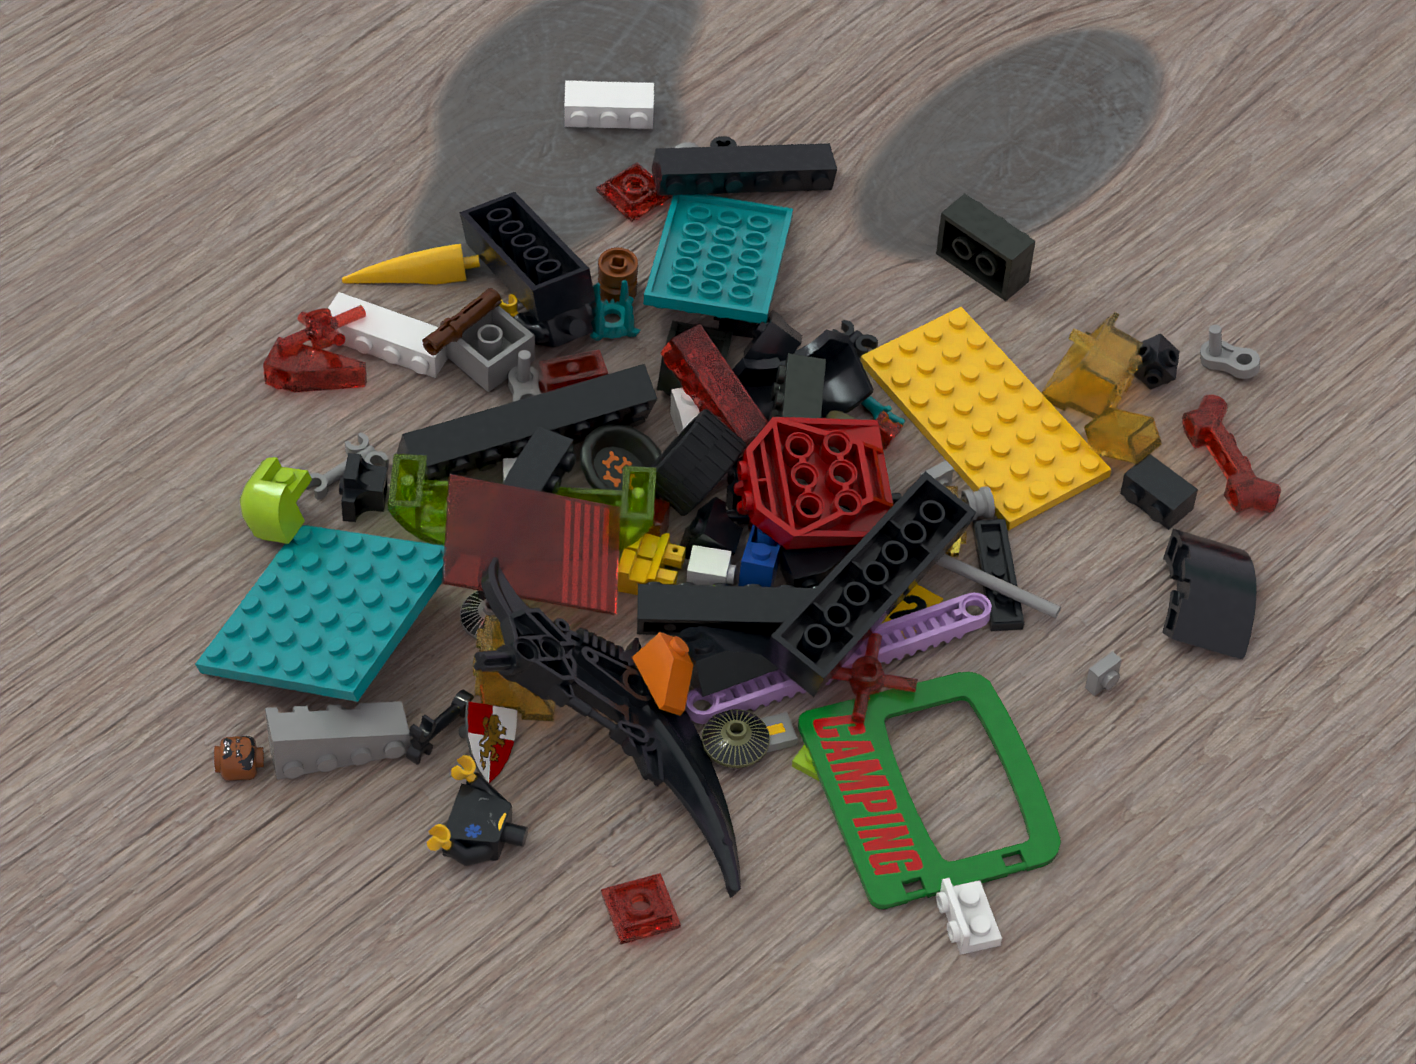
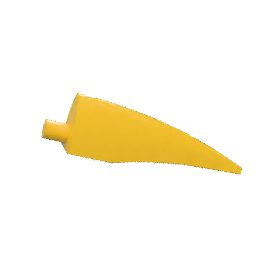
(427, 266)

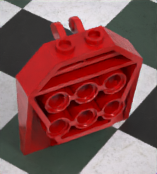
(776, 498)

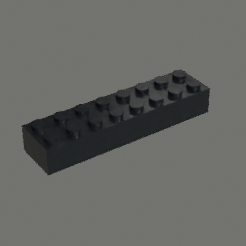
(504, 431)
(868, 584)

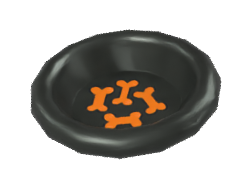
(612, 448)

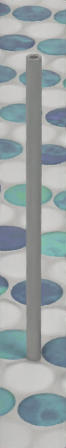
(997, 584)

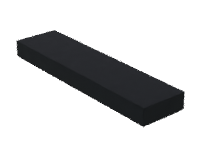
(996, 559)

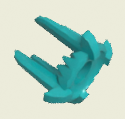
(623, 308)

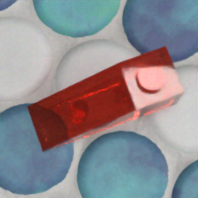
(312, 369)

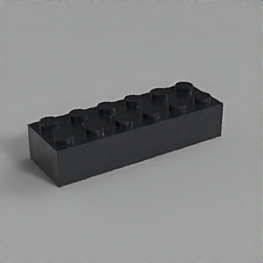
(527, 256)

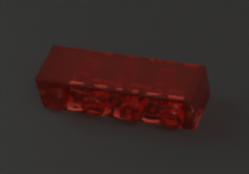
(712, 382)

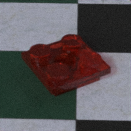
(632, 202)
(638, 924)

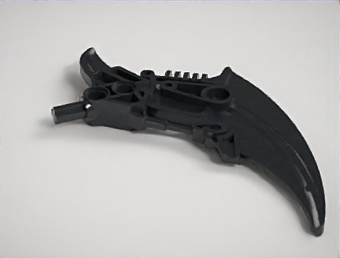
(596, 673)

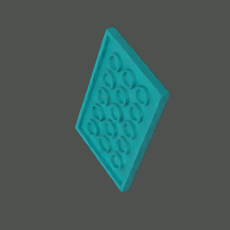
(719, 257)

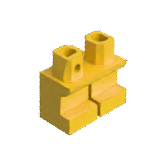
(646, 562)

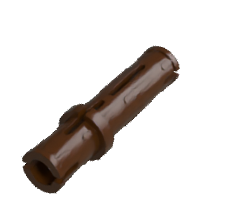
(453, 328)

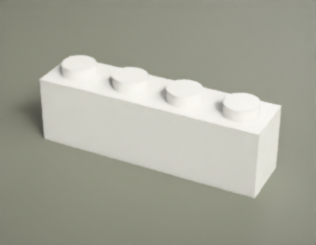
(389, 336)

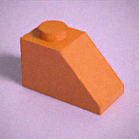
(666, 671)

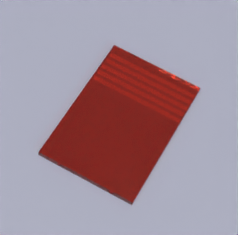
(545, 543)

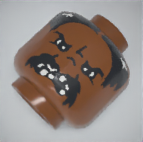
(238, 758)

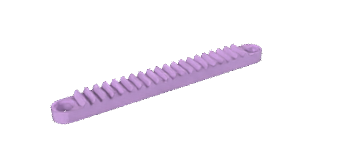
(932, 626)

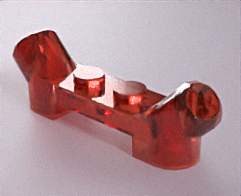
(1243, 488)

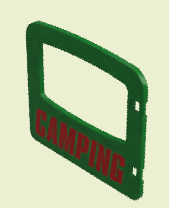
(877, 810)

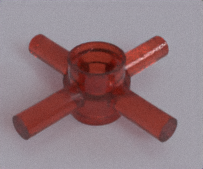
(321, 328)
(870, 667)

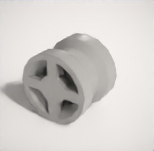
(980, 501)

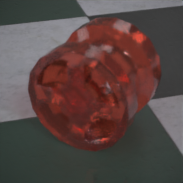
(888, 429)

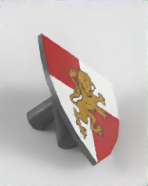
(489, 736)

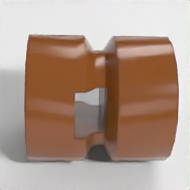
(613, 268)

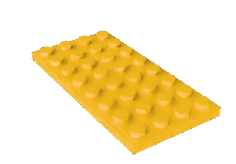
(985, 416)

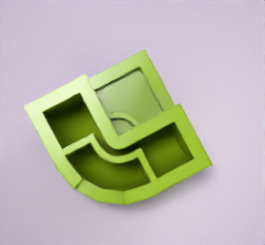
(271, 500)

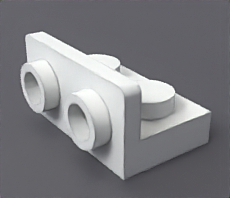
(968, 916)

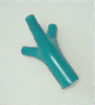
(876, 408)

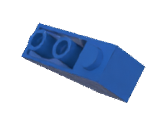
(760, 559)

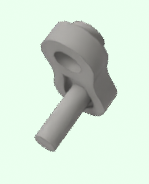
(1225, 357)
(523, 379)

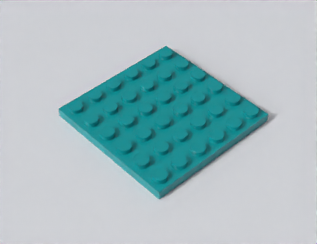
(326, 612)

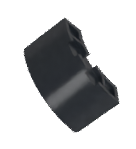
(844, 379)
(1213, 594)

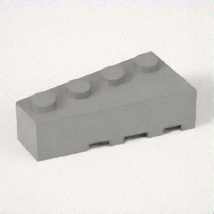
(336, 737)

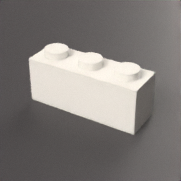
(609, 104)

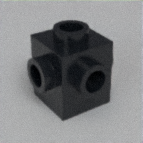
(1158, 362)

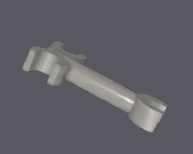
(367, 452)

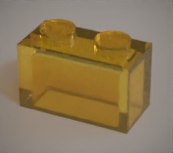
(1122, 435)

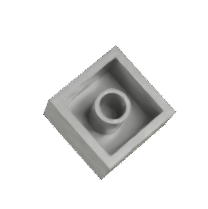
(491, 348)

